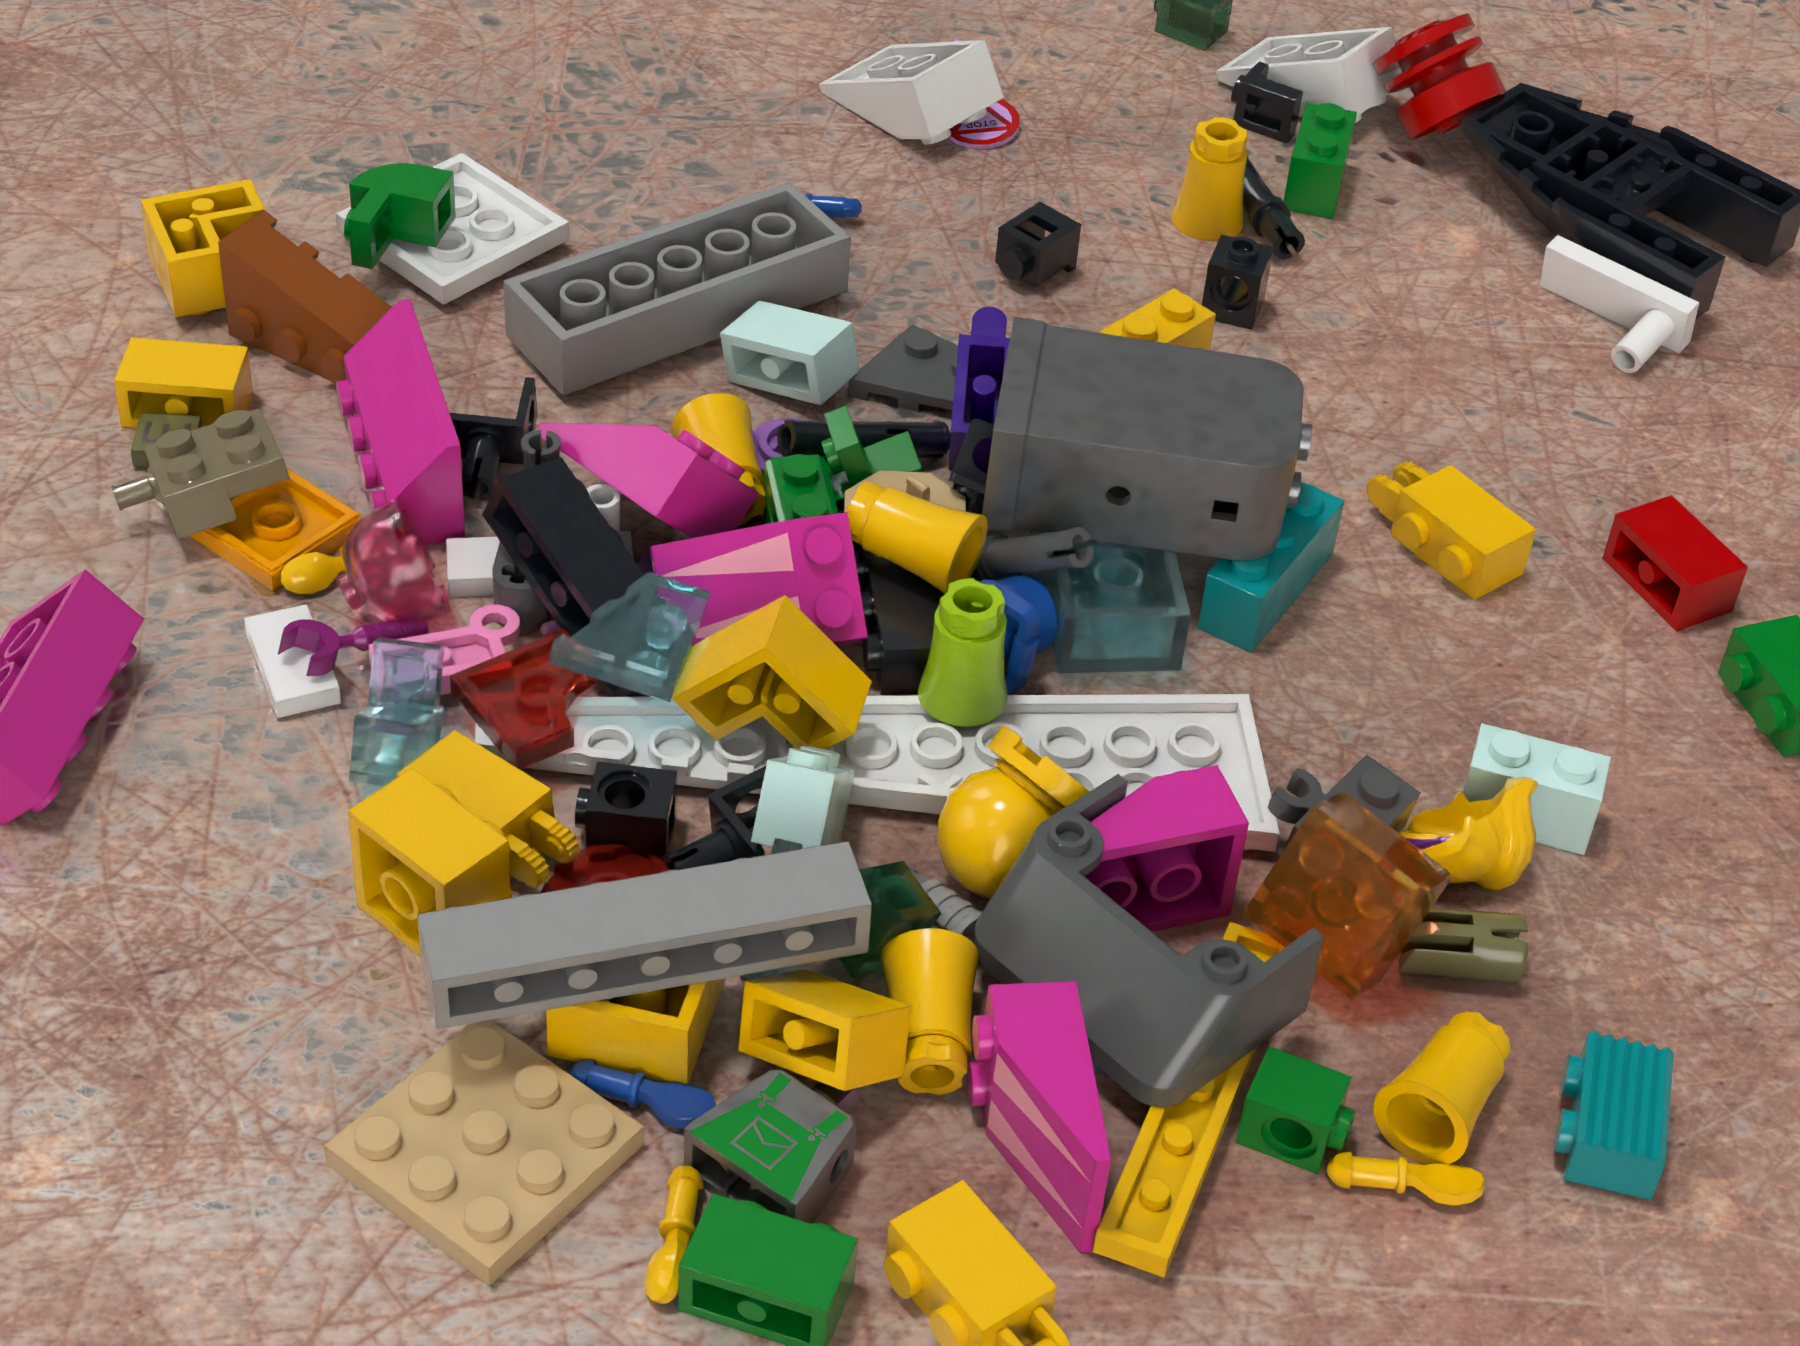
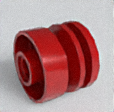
(1439, 77)

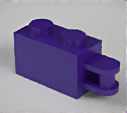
(978, 381)

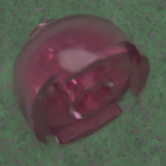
(391, 569)

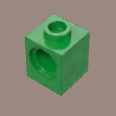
(1296, 1110)

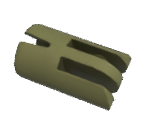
(1467, 946)

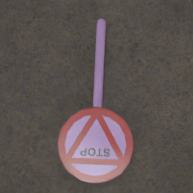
(991, 131)

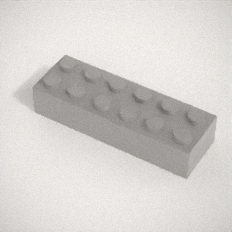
(673, 286)

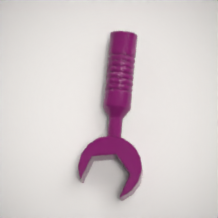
(326, 642)

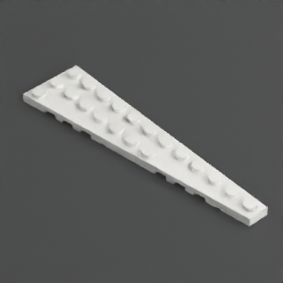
(915, 760)

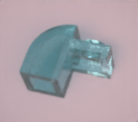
(401, 710)

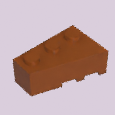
(291, 301)

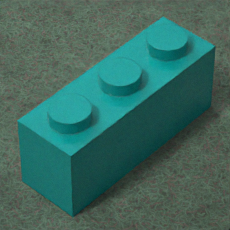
(1250, 596)

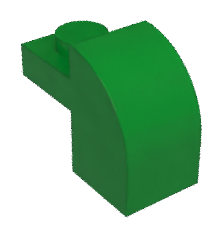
(400, 204)
(852, 463)

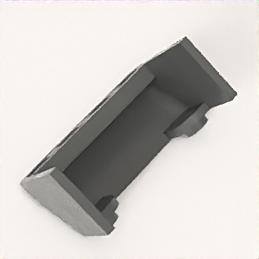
(1148, 1013)

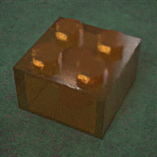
(1354, 886)

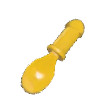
(311, 572)
(1440, 1182)
(677, 1230)

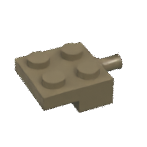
(204, 468)

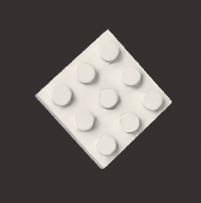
(491, 235)

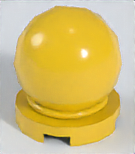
(998, 811)

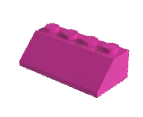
(403, 426)
(53, 682)

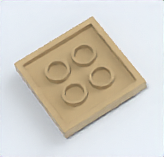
(484, 1148)

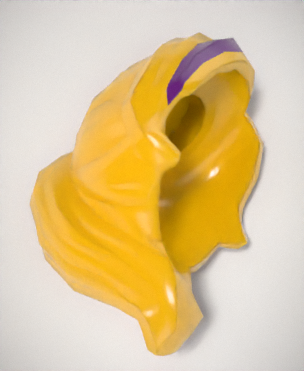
(1480, 839)

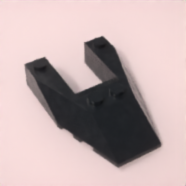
(1603, 175)

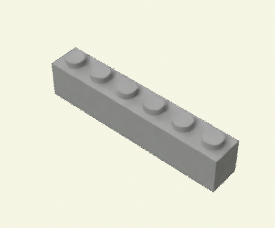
(643, 934)

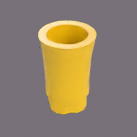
(1213, 182)
(726, 426)
(917, 534)
(936, 977)
(1440, 1094)

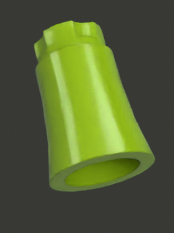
(966, 656)

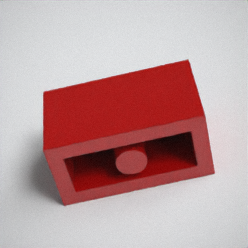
(1674, 562)

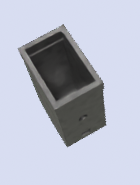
(1144, 443)

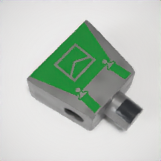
(776, 1144)

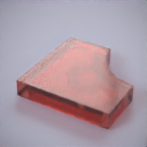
(522, 701)

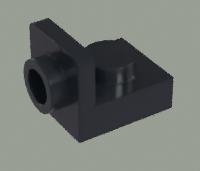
(1266, 104)

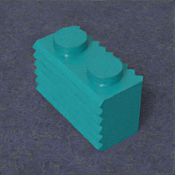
(1616, 1115)

